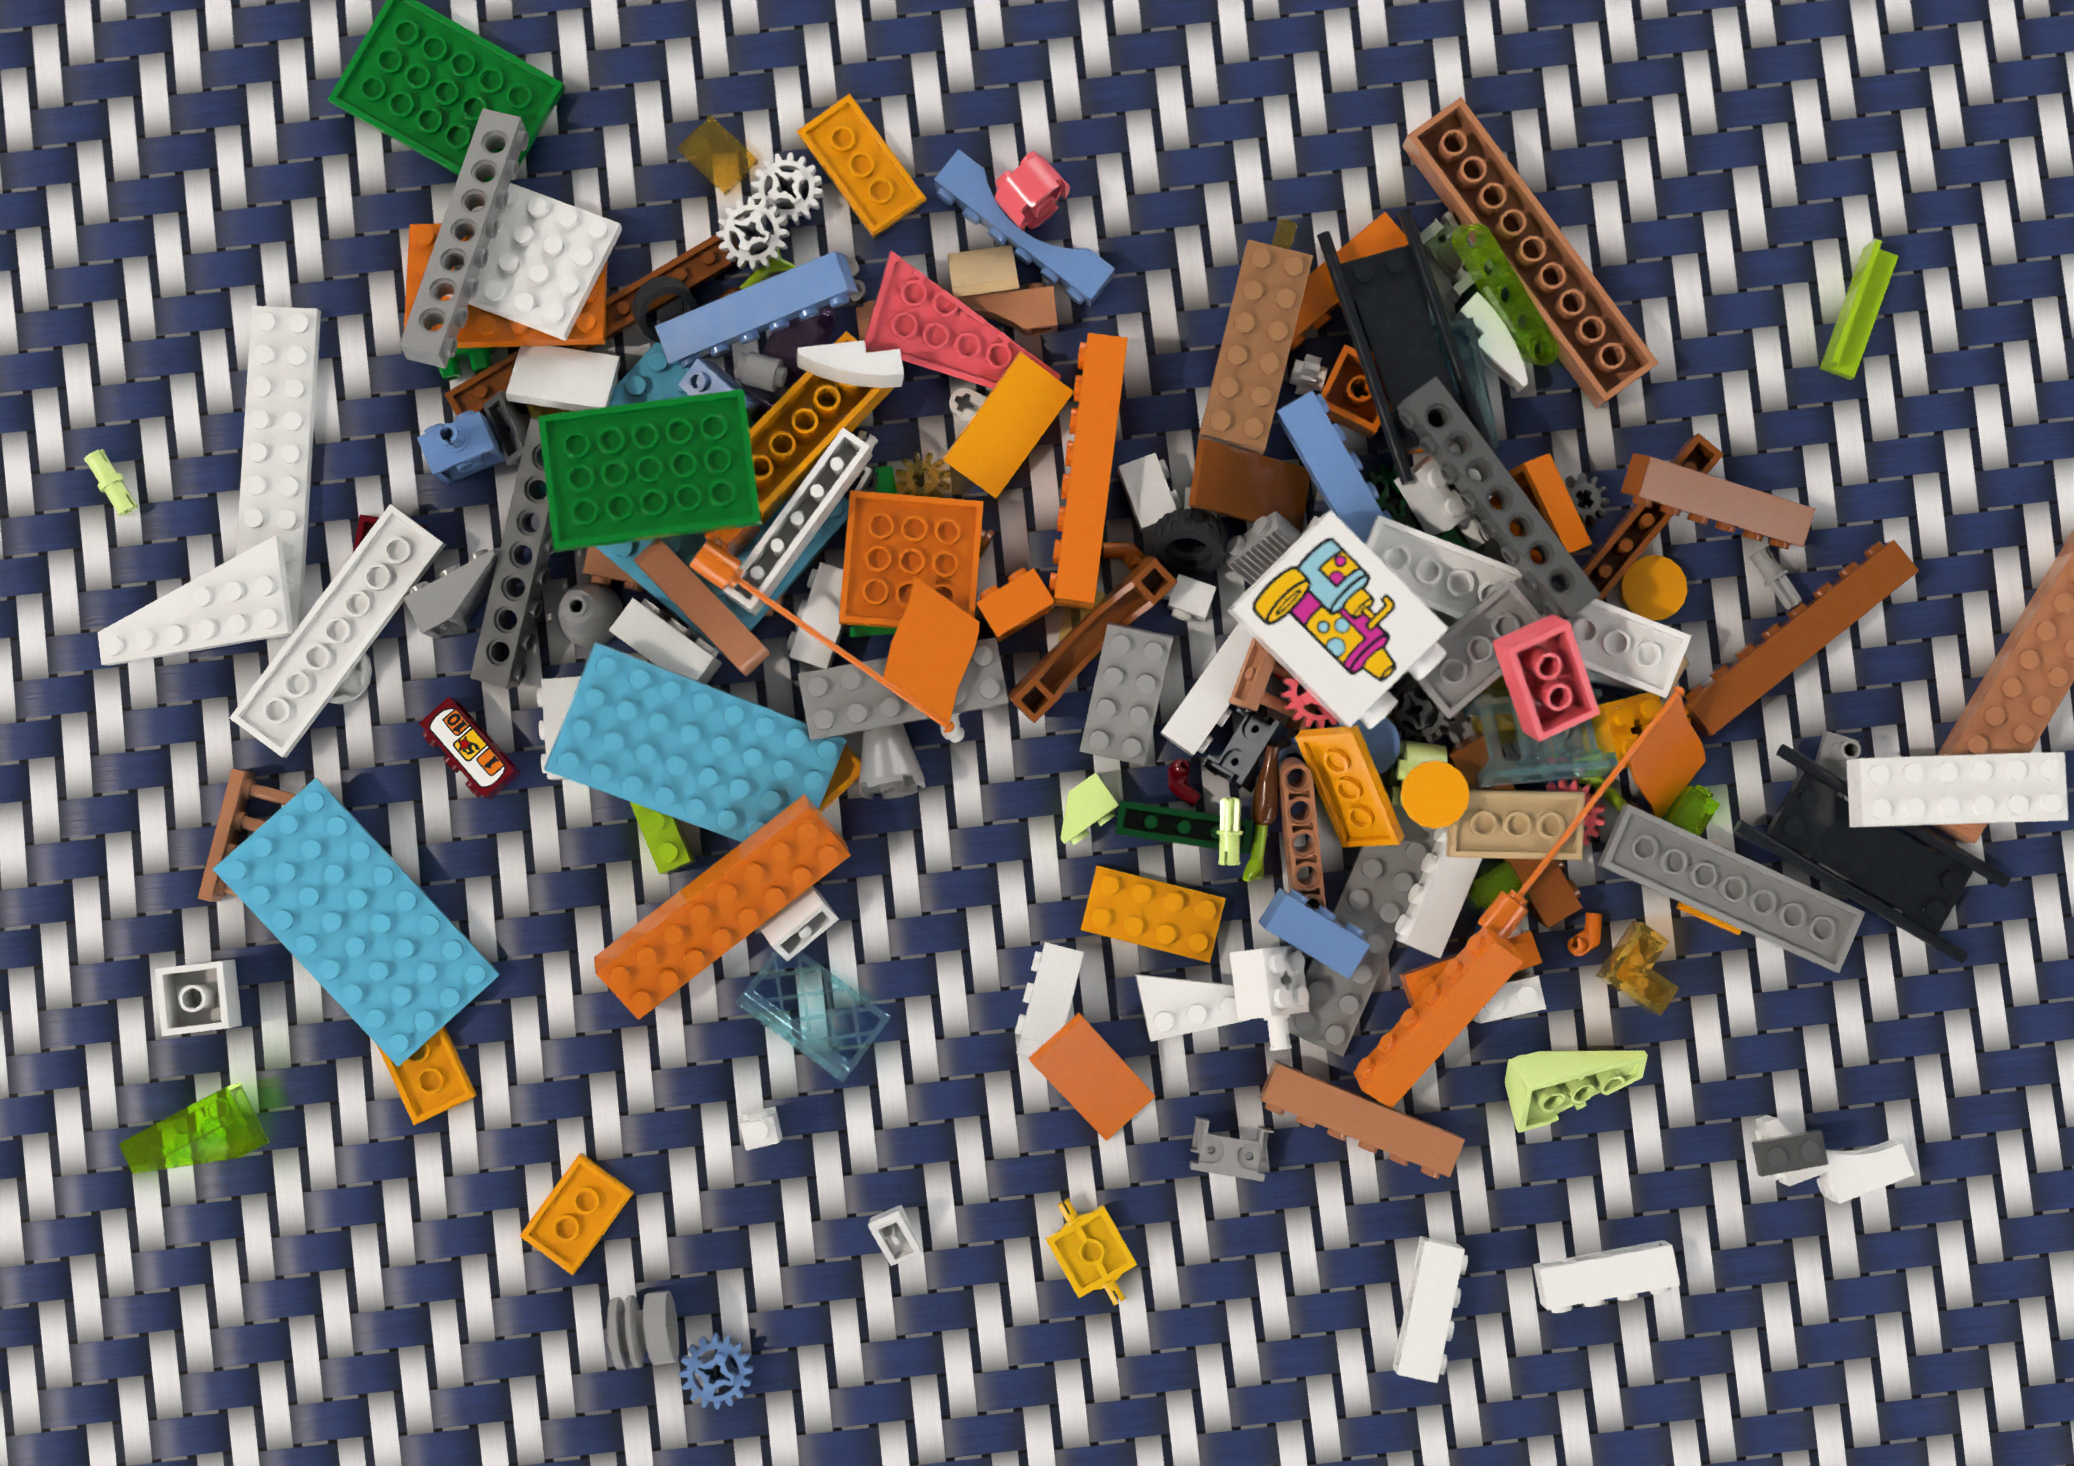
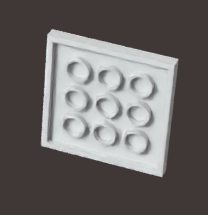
(543, 262)

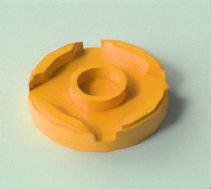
(1653, 588)
(1434, 794)

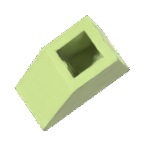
(1084, 806)

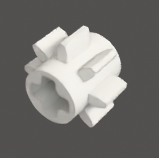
(1308, 374)

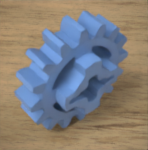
(729, 1374)

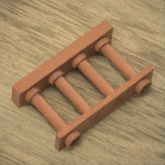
(1252, 682)
(231, 822)

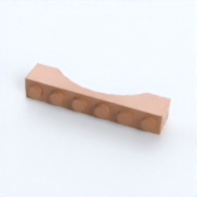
(1026, 310)

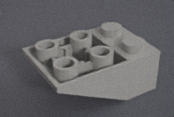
(454, 597)

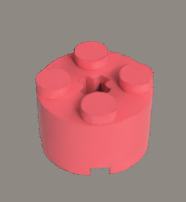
(1030, 191)

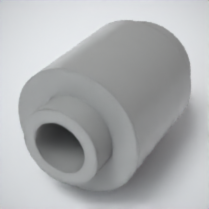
(760, 371)

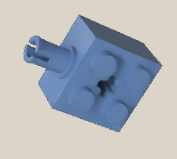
(460, 447)

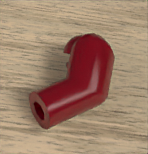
(1179, 782)

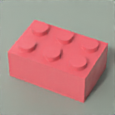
(1546, 677)

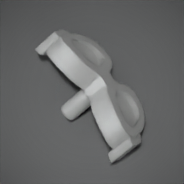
(855, 270)

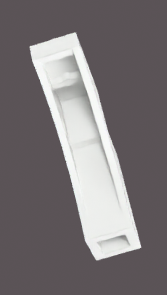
(1847, 1172)

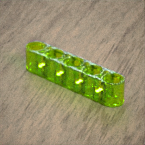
(1492, 286)

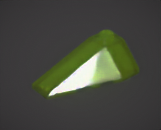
(204, 1132)

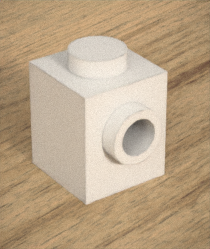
(1189, 598)

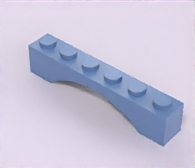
(1077, 270)

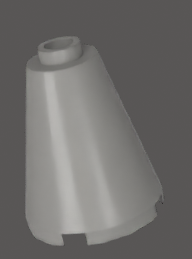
(588, 613)
(889, 764)

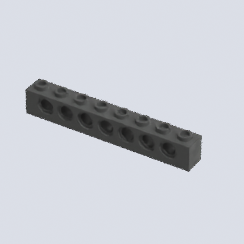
(1497, 481)
(511, 565)

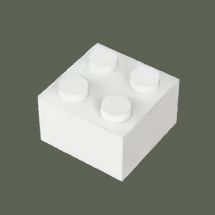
(198, 997)

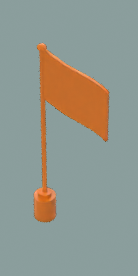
(925, 652)
(1661, 767)

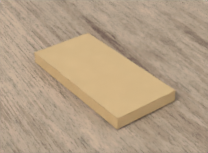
(1517, 825)

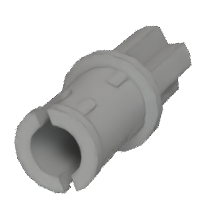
(1776, 578)

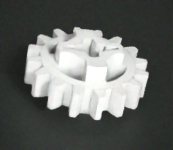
(796, 180)
(748, 246)

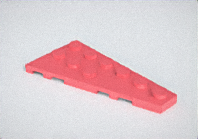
(937, 329)

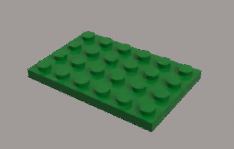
(431, 78)
(649, 470)

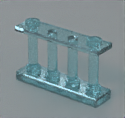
(1530, 767)

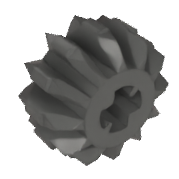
(1592, 501)

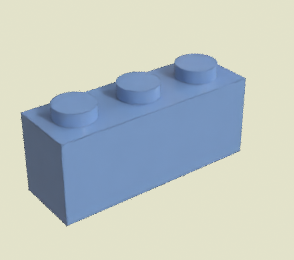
(1315, 931)

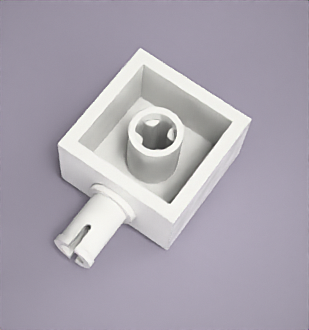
(1439, 502)
(1271, 987)

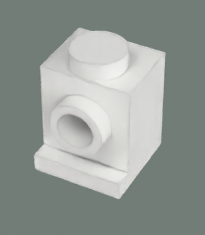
(761, 1128)

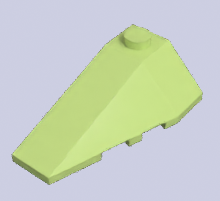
(1553, 1081)

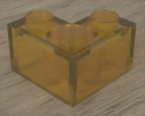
(1630, 969)

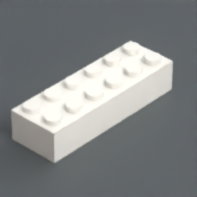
(1957, 789)

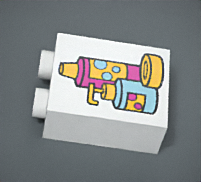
(1341, 623)

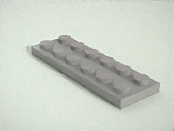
(850, 701)

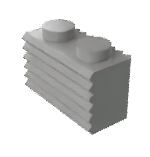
(1260, 546)

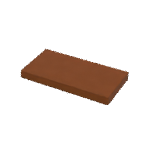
(1247, 484)

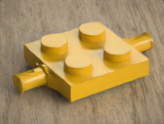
(1091, 1251)

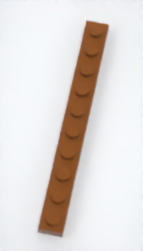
(691, 268)

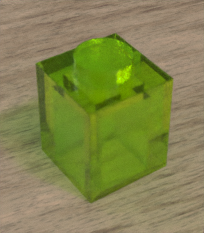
(1692, 809)
(1491, 882)

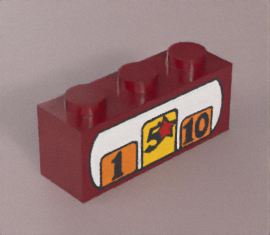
(468, 748)

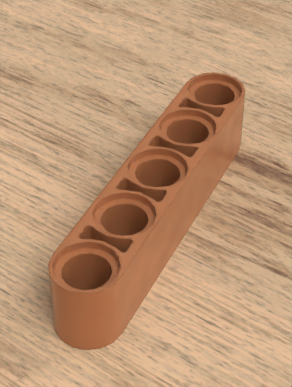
(701, 606)
(1299, 824)

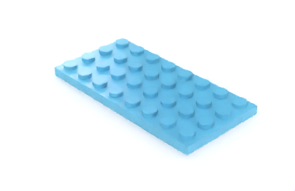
(687, 747)
(356, 921)

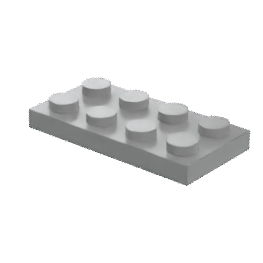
(1470, 653)
(1126, 693)

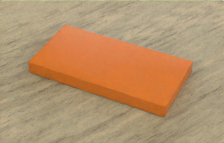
(1092, 1076)

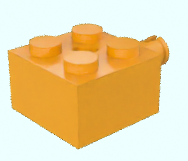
(1624, 721)

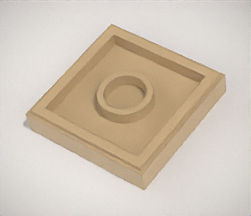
(983, 271)

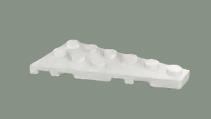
(221, 608)

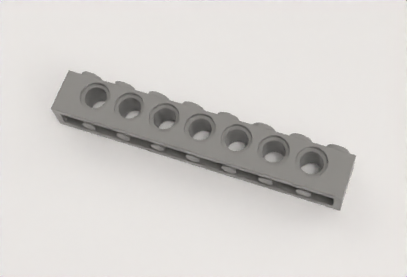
(492, 132)

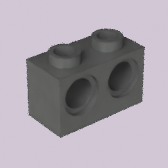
(509, 425)

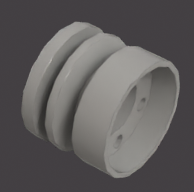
(636, 1330)

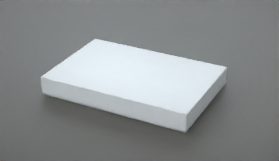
(563, 378)

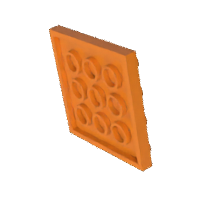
(904, 537)

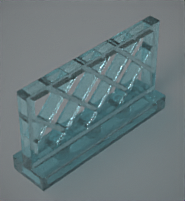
(796, 1035)

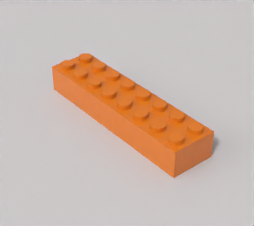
(1091, 464)
(721, 907)

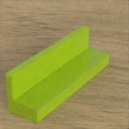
(1859, 311)

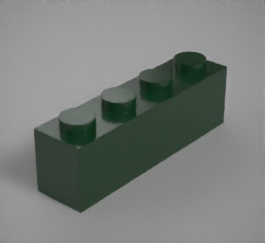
(1175, 826)

